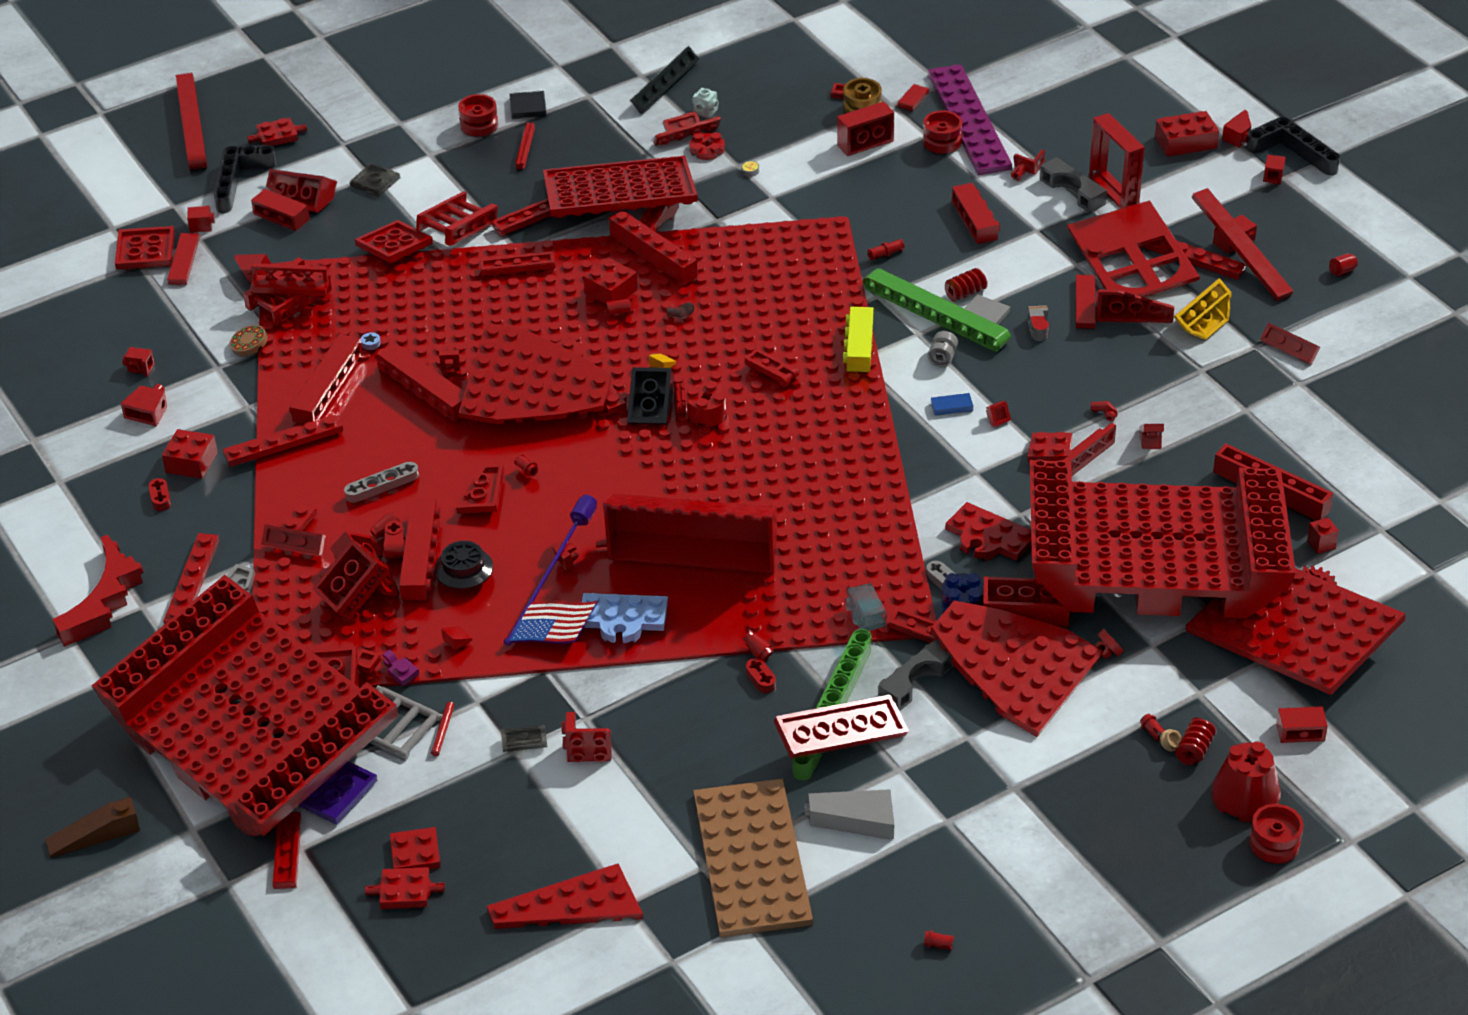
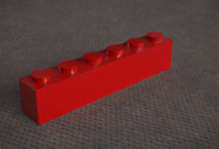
(653, 247)
(326, 379)
(421, 380)
(1299, 493)
(419, 549)

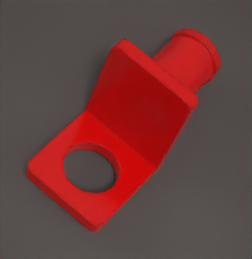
(1024, 164)

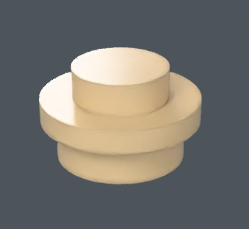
(1170, 739)

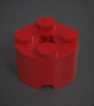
(706, 404)

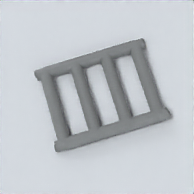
(415, 708)

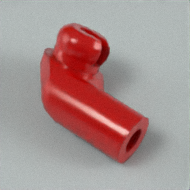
(1105, 406)

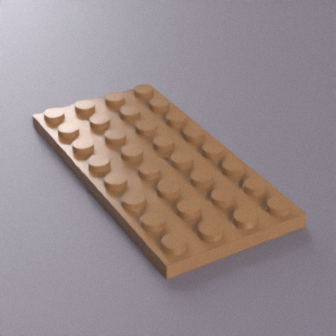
(752, 858)

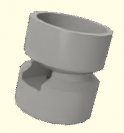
(942, 349)

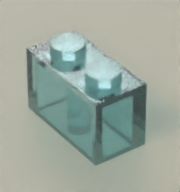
(865, 607)

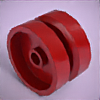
(478, 115)
(942, 132)
(1276, 833)

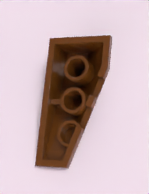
(101, 825)

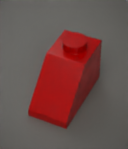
(1237, 129)
(246, 261)

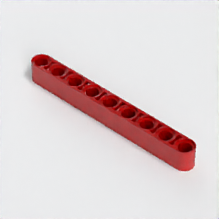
(191, 121)

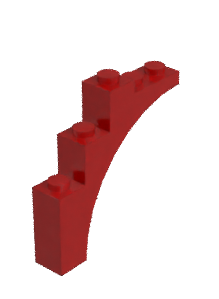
(110, 594)

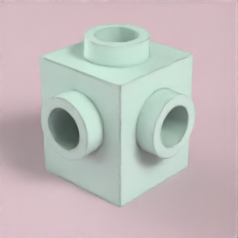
(705, 102)

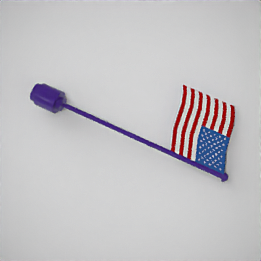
(556, 620)

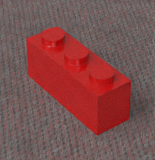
(280, 209)

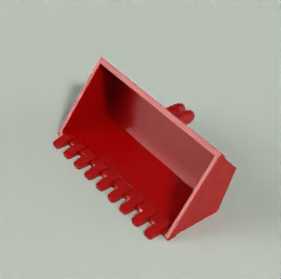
(691, 533)

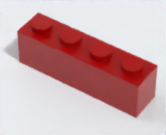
(975, 213)

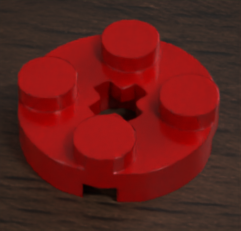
(713, 140)

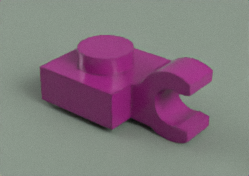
(401, 671)

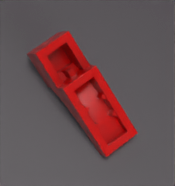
(657, 216)

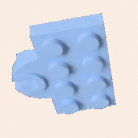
(626, 615)

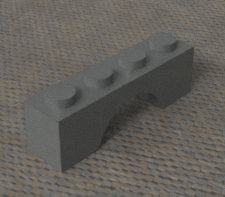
(1059, 174)
(928, 662)

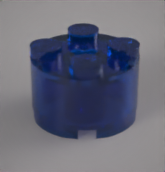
(962, 588)

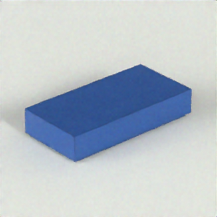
(951, 404)

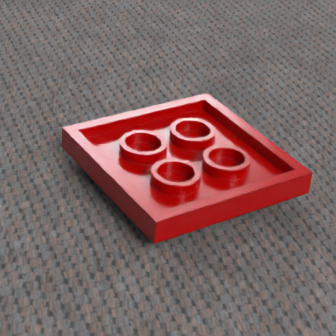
(393, 241)
(144, 247)

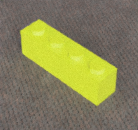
(859, 339)

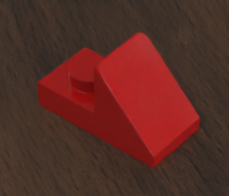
(1151, 436)

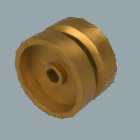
(861, 94)

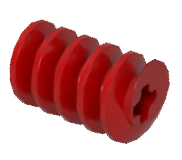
(965, 284)
(1195, 741)

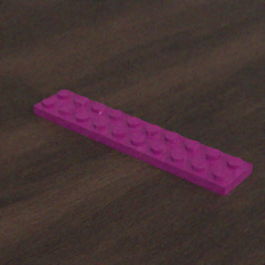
(977, 130)

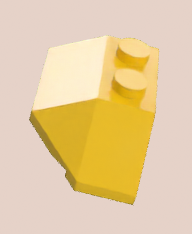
(1206, 311)

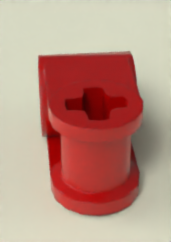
(394, 540)

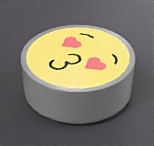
(750, 168)

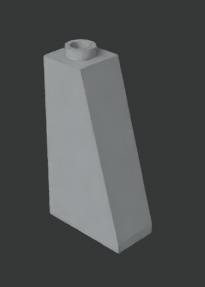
(853, 812)

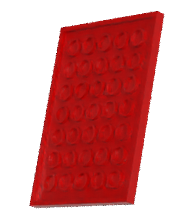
(619, 186)
(1308, 634)

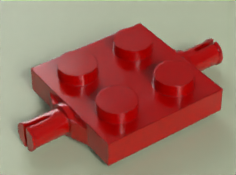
(277, 132)
(404, 888)

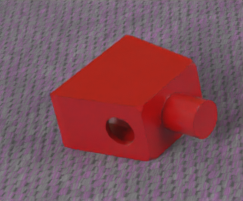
(145, 405)

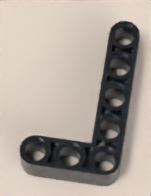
(1296, 139)
(232, 161)

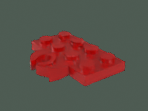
(989, 533)

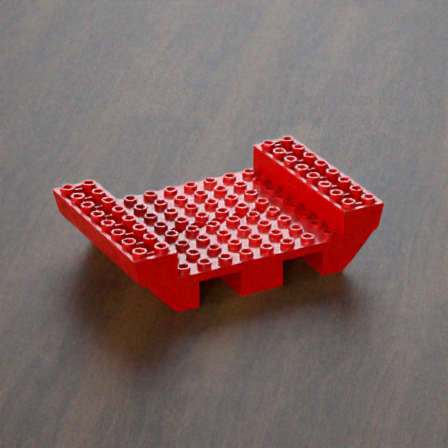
(1160, 541)
(175, 704)

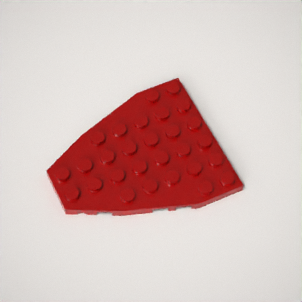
(529, 377)
(1015, 660)

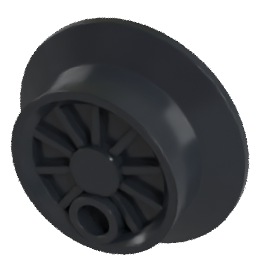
(463, 565)

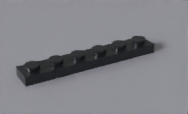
(664, 79)

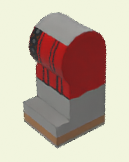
(1038, 322)

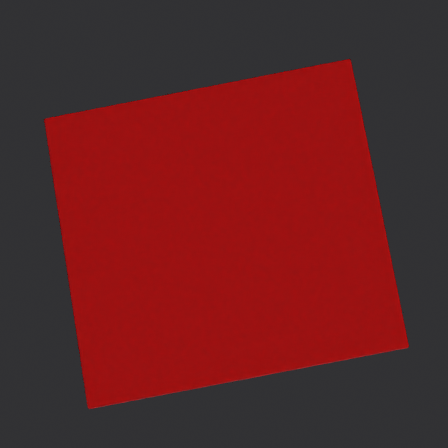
(810, 448)

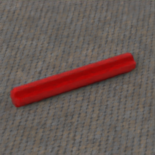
(524, 146)

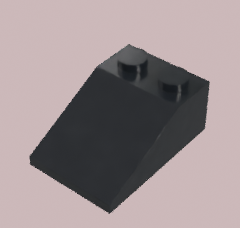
(650, 395)

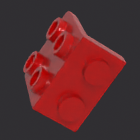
(585, 743)

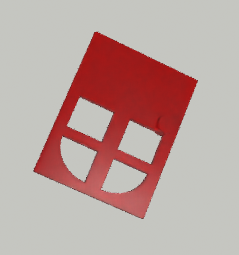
(1126, 232)

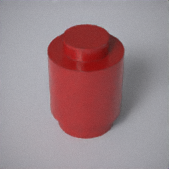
(1343, 264)

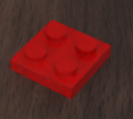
(1050, 446)
(415, 849)

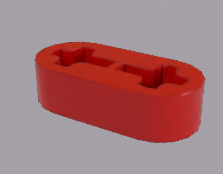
(160, 494)
(757, 677)

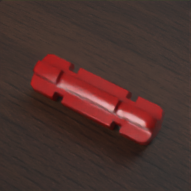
(680, 402)

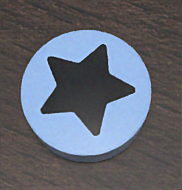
(370, 341)

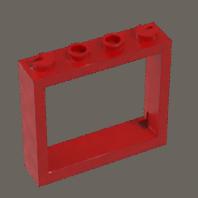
(1129, 191)

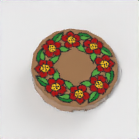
(248, 340)

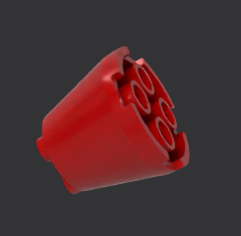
(1246, 781)

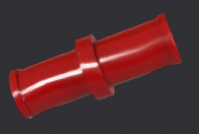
(886, 249)

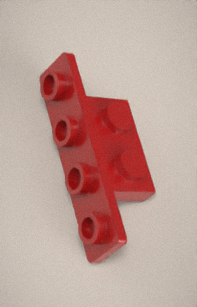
(684, 126)

